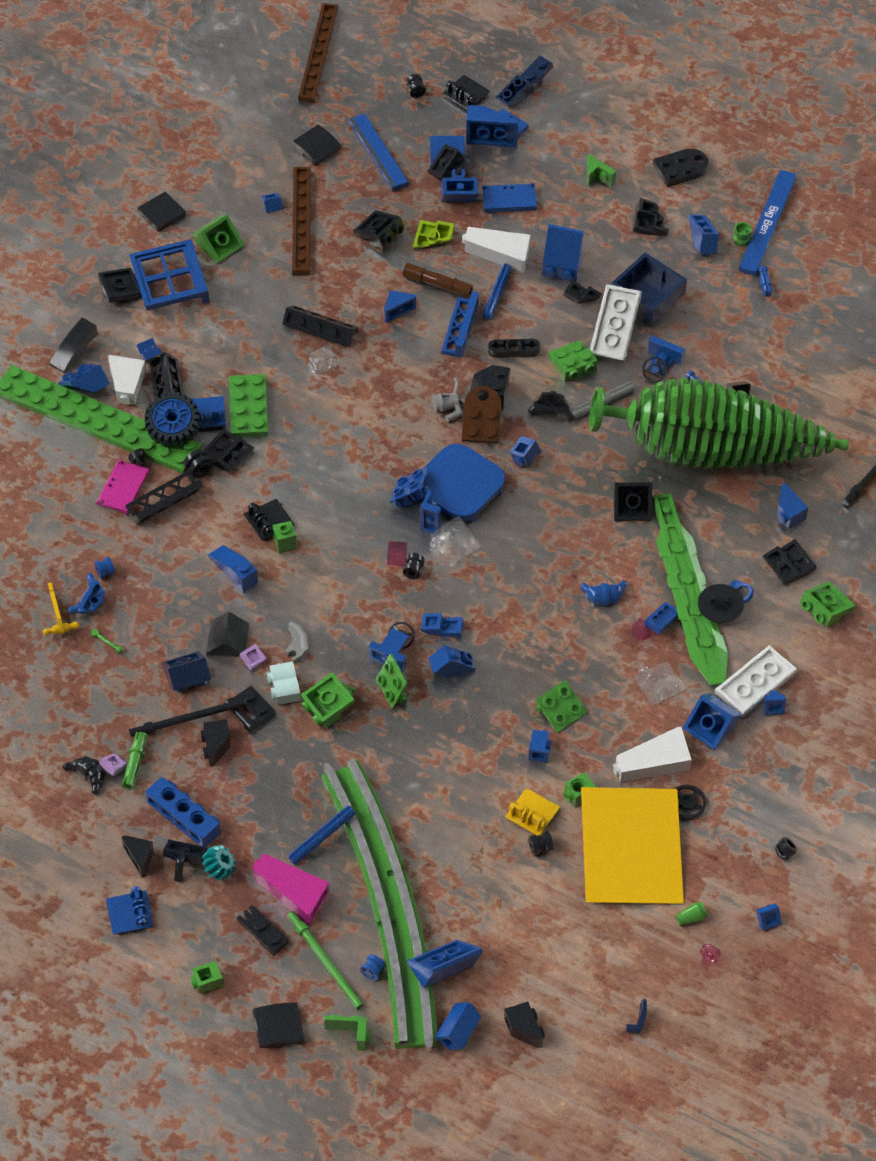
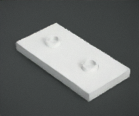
(615, 322)
(755, 680)

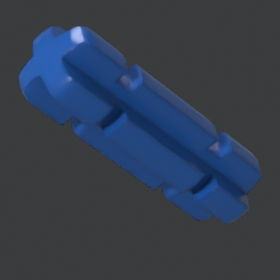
(765, 280)

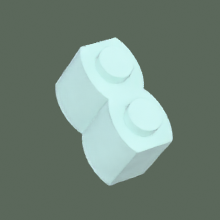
(284, 683)

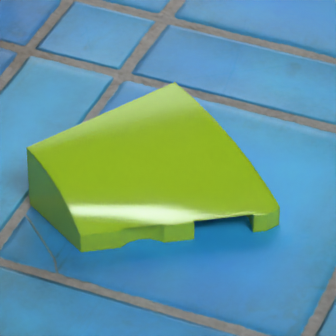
(432, 233)

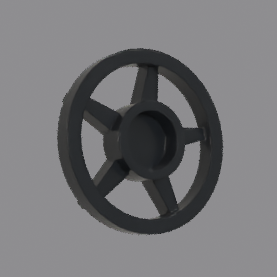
(687, 802)

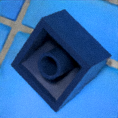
(186, 671)

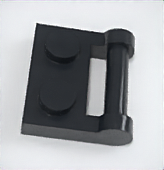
(255, 706)

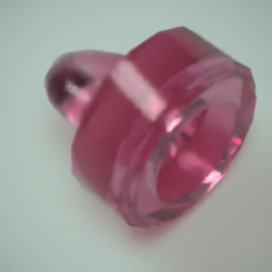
(639, 630)
(709, 953)

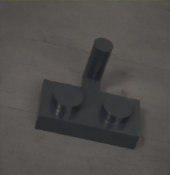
(183, 852)

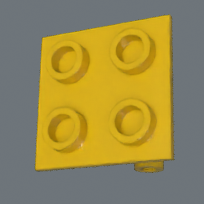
(532, 812)

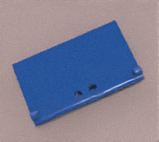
(509, 197)

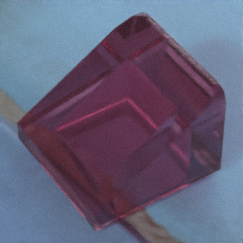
(396, 553)

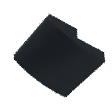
(316, 144)
(449, 159)
(227, 450)
(790, 562)
(278, 1025)

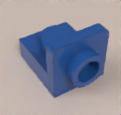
(148, 349)

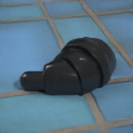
(552, 402)
(89, 770)

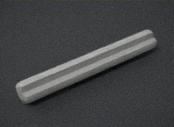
(610, 396)

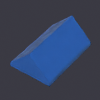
(444, 962)

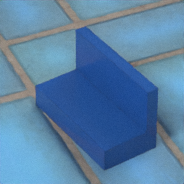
(430, 515)

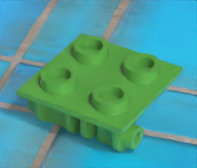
(392, 682)
(560, 706)

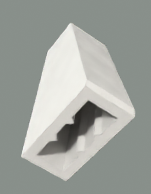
(498, 246)
(654, 758)

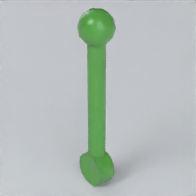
(95, 633)

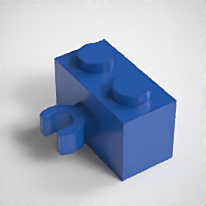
(459, 188)

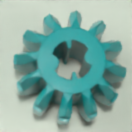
(219, 862)

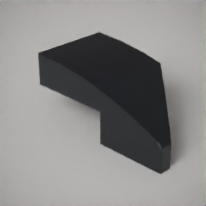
(579, 294)

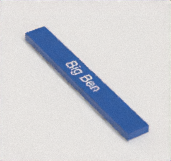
(767, 222)

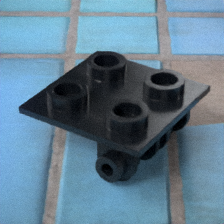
(465, 91)
(265, 516)

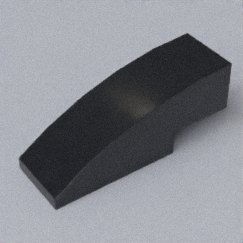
(74, 345)

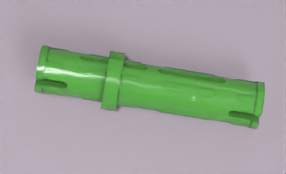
(136, 753)

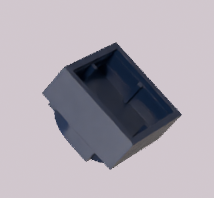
(658, 284)

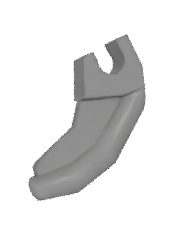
(299, 643)

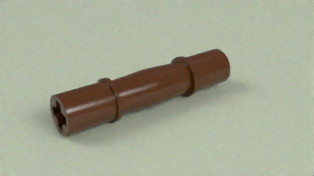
(437, 280)

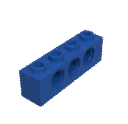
(201, 833)

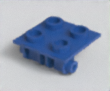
(211, 411)
(410, 488)
(129, 911)

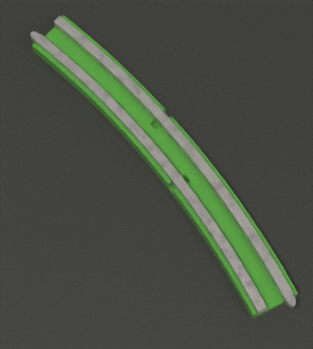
(391, 902)

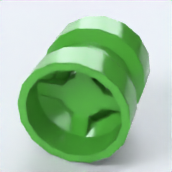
(742, 234)

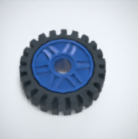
(172, 432)

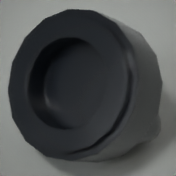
(138, 457)
(787, 847)

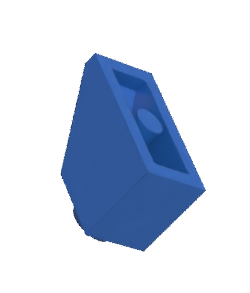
(790, 508)

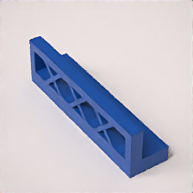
(464, 327)

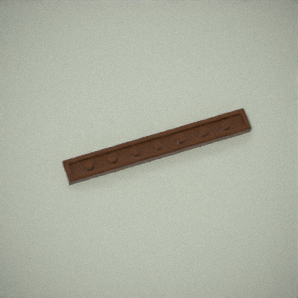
(318, 53)
(301, 221)

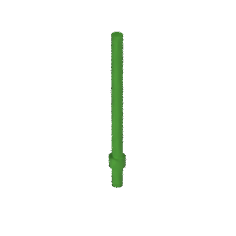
(303, 930)

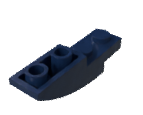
(524, 85)

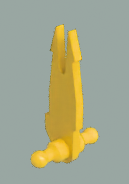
(61, 628)

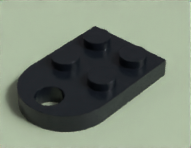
(681, 166)

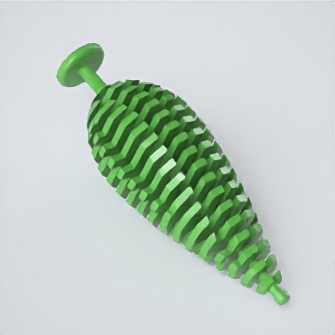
(714, 426)

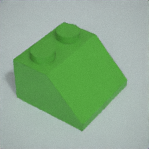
(218, 238)

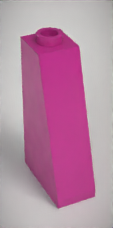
(291, 886)

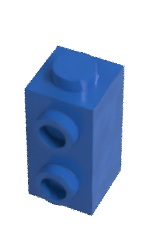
(458, 1026)

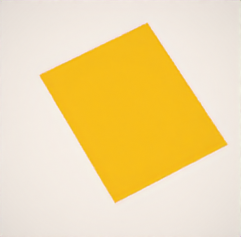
(631, 845)

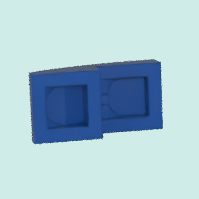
(438, 625)

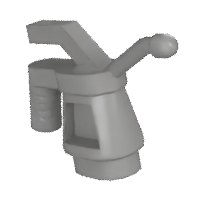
(444, 402)

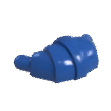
(605, 593)
(91, 599)

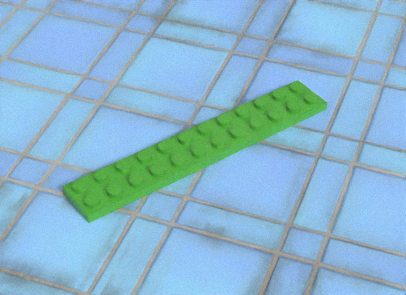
(89, 416)

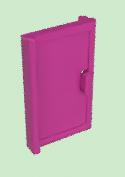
(125, 488)

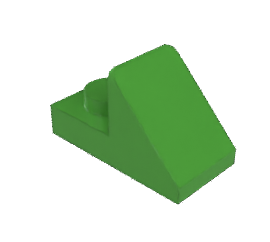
(599, 170)

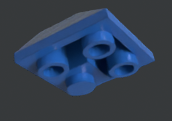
(88, 378)

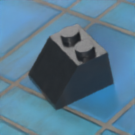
(495, 378)

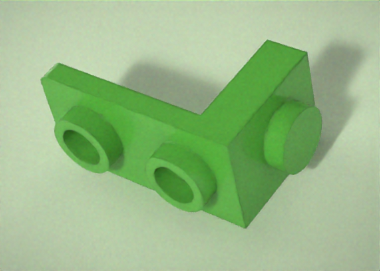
(353, 1023)

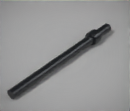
(858, 488)
(150, 727)

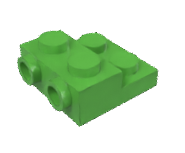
(573, 360)
(826, 603)
(327, 700)

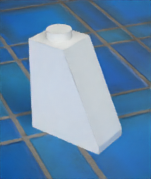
(127, 378)

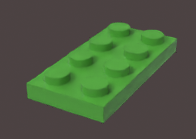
(248, 405)

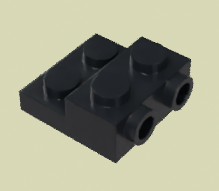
(380, 228)

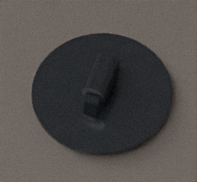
(720, 603)

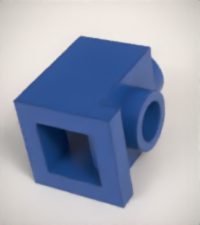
(524, 451)
(539, 746)

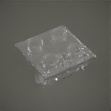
(454, 541)
(659, 682)

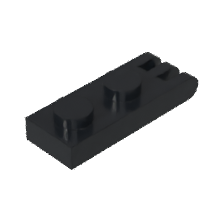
(263, 930)

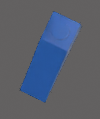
(703, 234)
(235, 567)

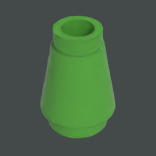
(694, 913)

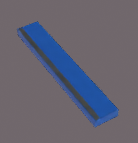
(378, 152)

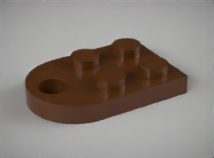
(481, 417)

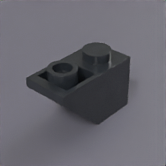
(217, 740)
(523, 1025)

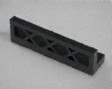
(319, 325)
(171, 375)
(167, 502)

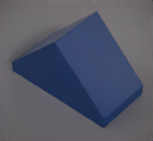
(398, 305)

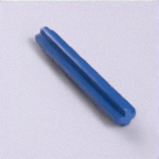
(497, 291)
(321, 834)

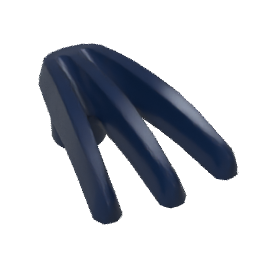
(631, 1028)

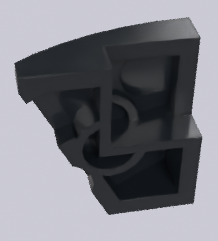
(648, 219)

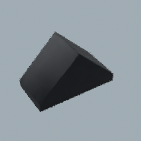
(139, 852)

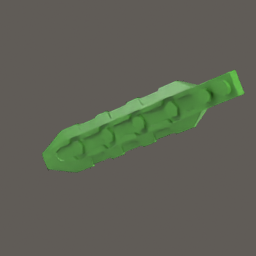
(687, 581)

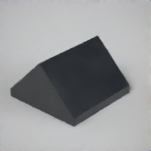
(632, 500)
(227, 636)

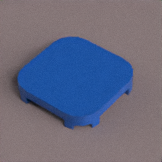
(462, 481)

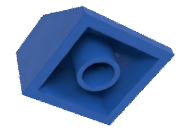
(711, 720)

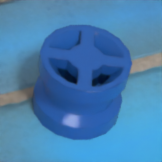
(104, 567)
(372, 967)

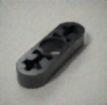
(501, 343)

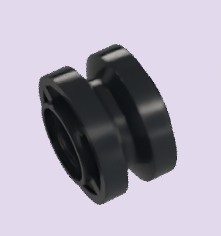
(198, 463)

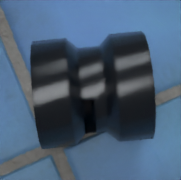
(415, 86)
(413, 565)
(540, 842)

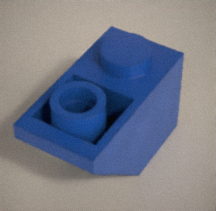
(451, 662)

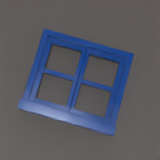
(193, 267)

